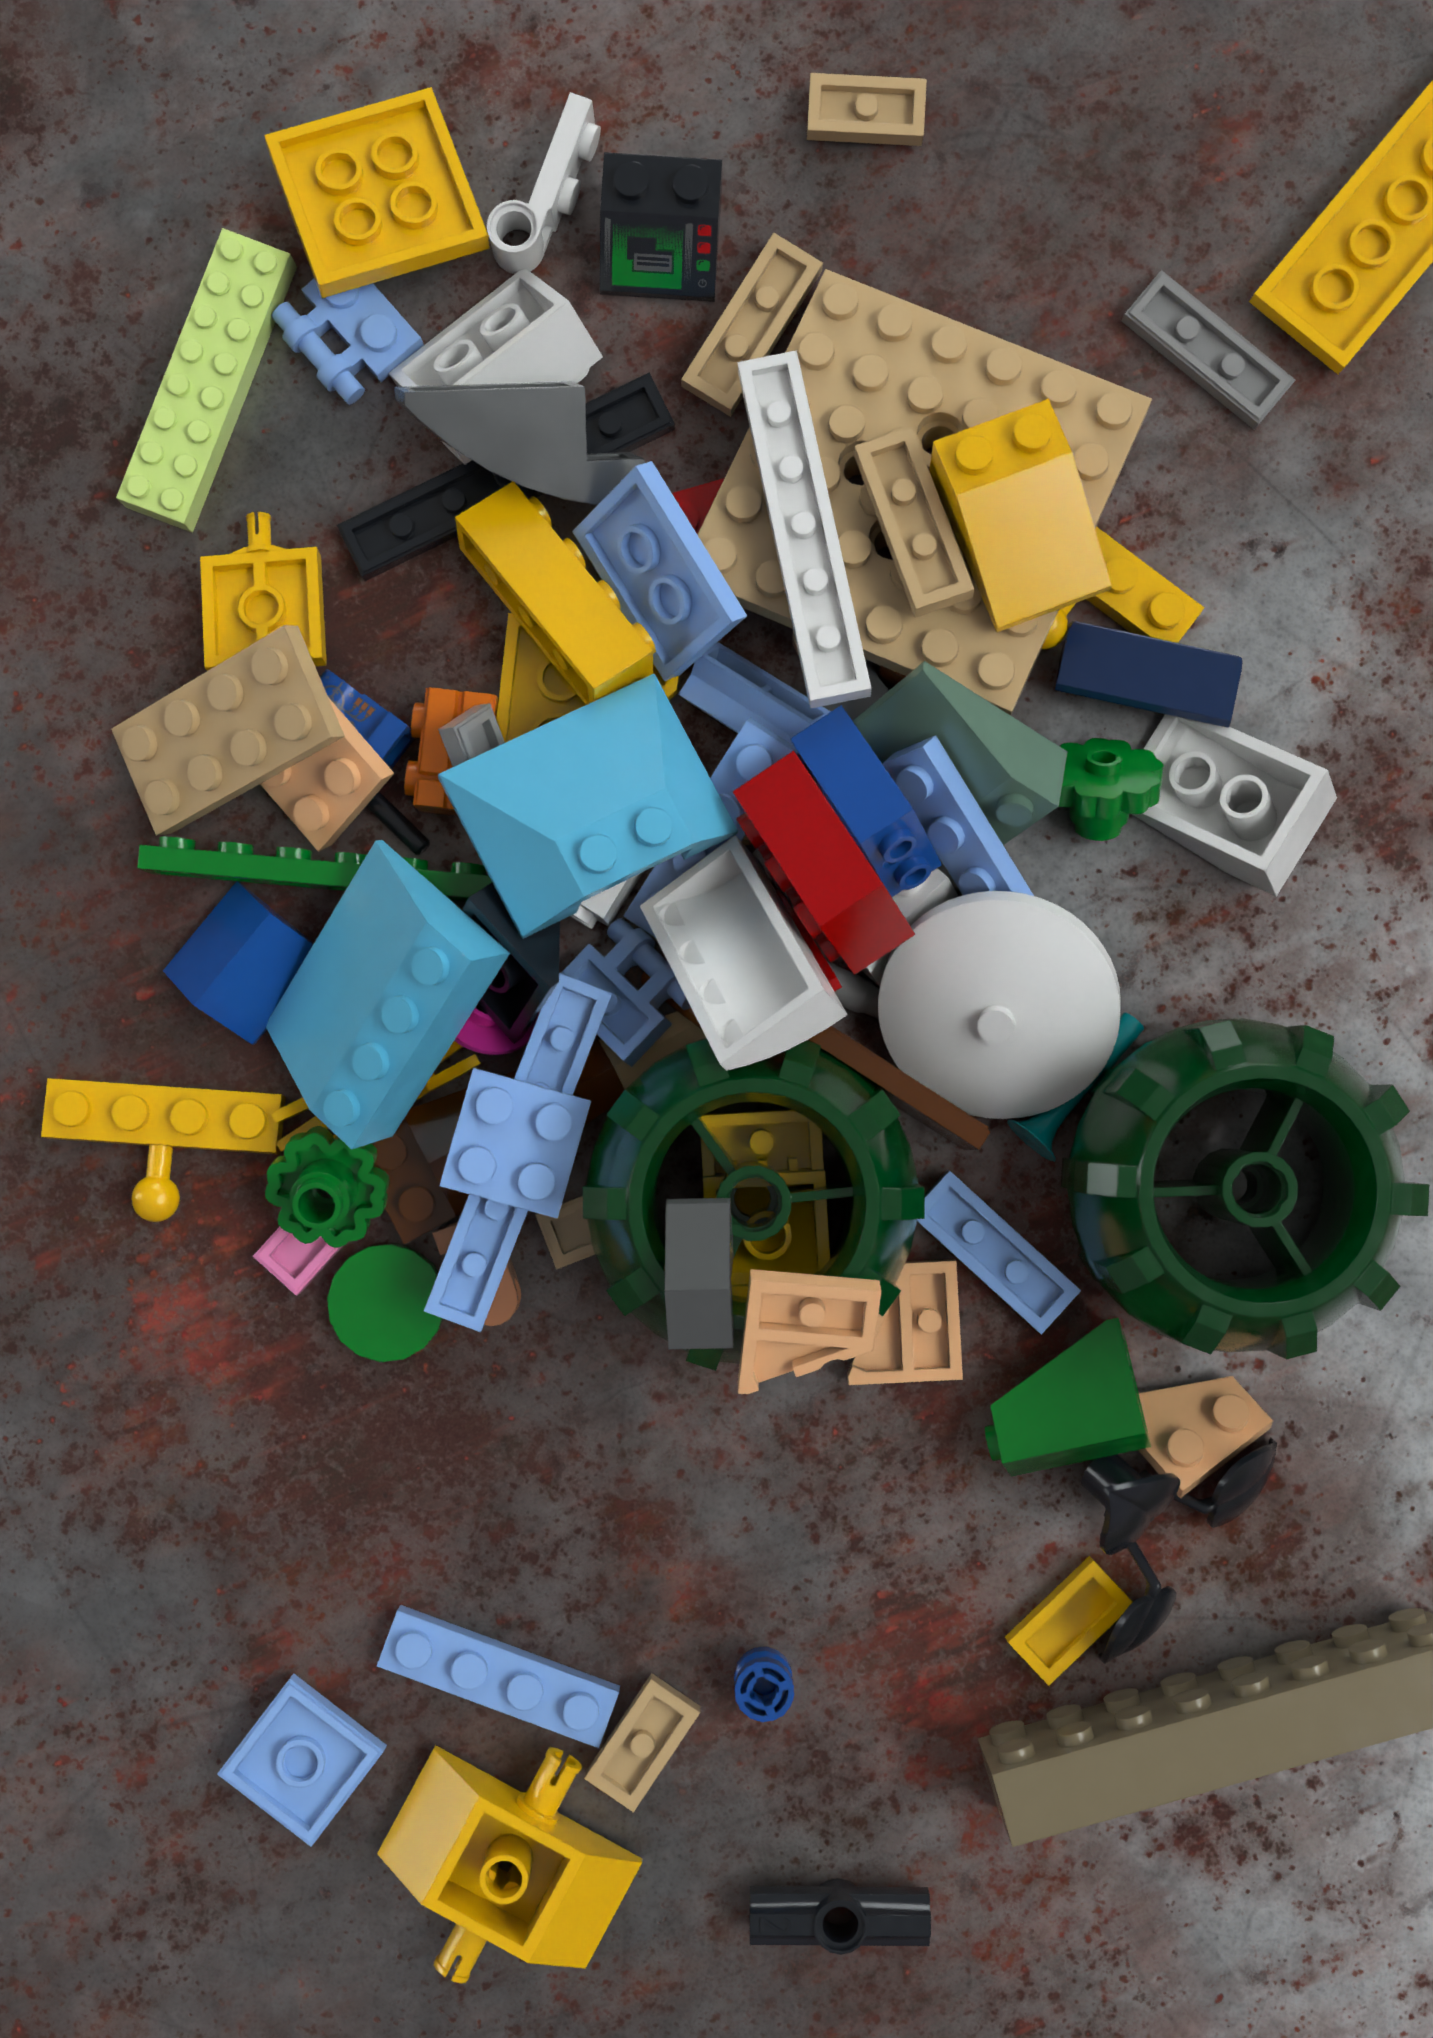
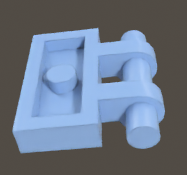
(364, 321)
(632, 1015)

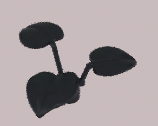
(1134, 1502)

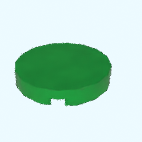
(381, 1302)

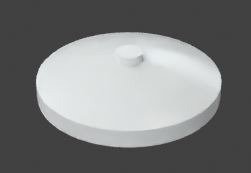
(1000, 1004)

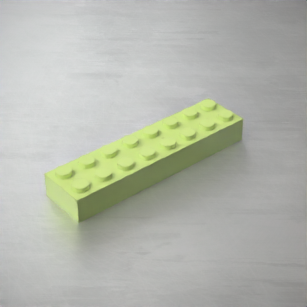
(207, 380)

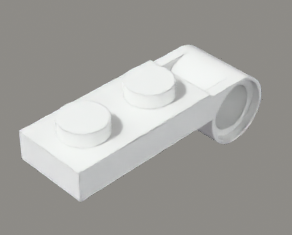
(553, 193)

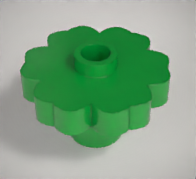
(1106, 784)
(326, 1188)

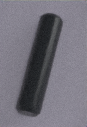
(398, 824)

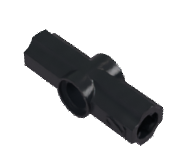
(880, 1916)

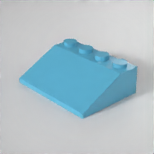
(381, 998)

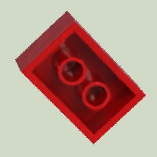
(819, 865)

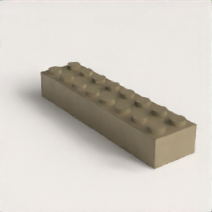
(1212, 1728)

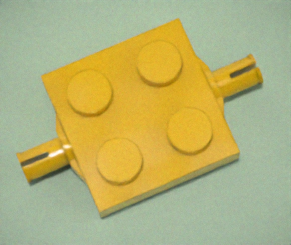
(259, 592)

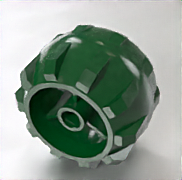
(690, 1082)
(1362, 1201)

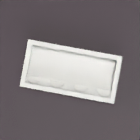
(741, 958)

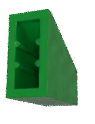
(1071, 1408)

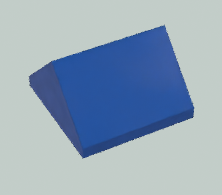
(239, 963)

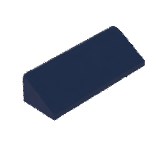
(1149, 673)

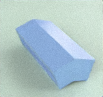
(736, 689)

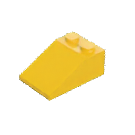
(1020, 514)

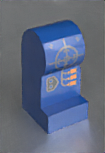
(378, 727)

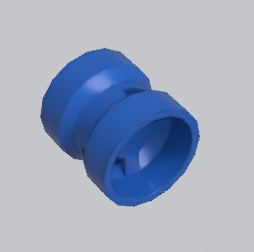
(760, 1671)

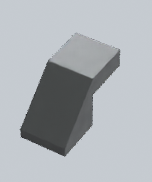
(699, 1273)

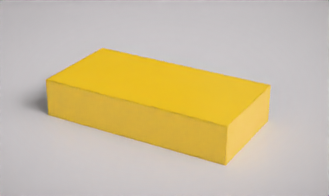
(1068, 1620)

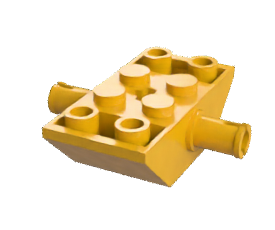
(552, 1898)

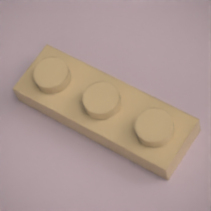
(752, 322)
(913, 522)

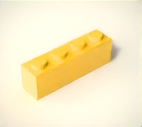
(554, 594)

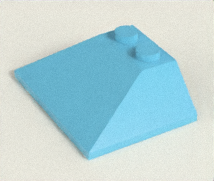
(586, 803)

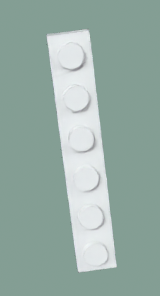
(804, 530)

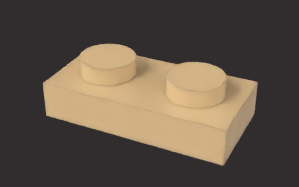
(866, 109)
(642, 1742)

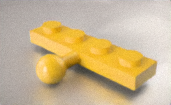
(1137, 599)
(162, 1120)

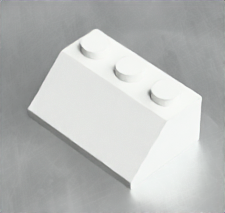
(510, 336)

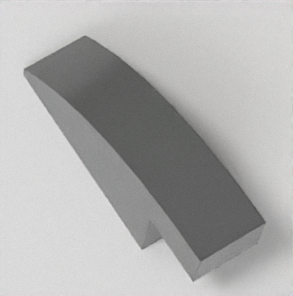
(522, 434)

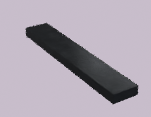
(427, 512)

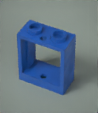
(867, 801)

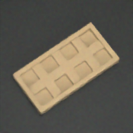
(228, 730)

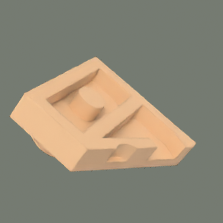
(918, 1332)

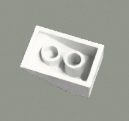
(1237, 800)

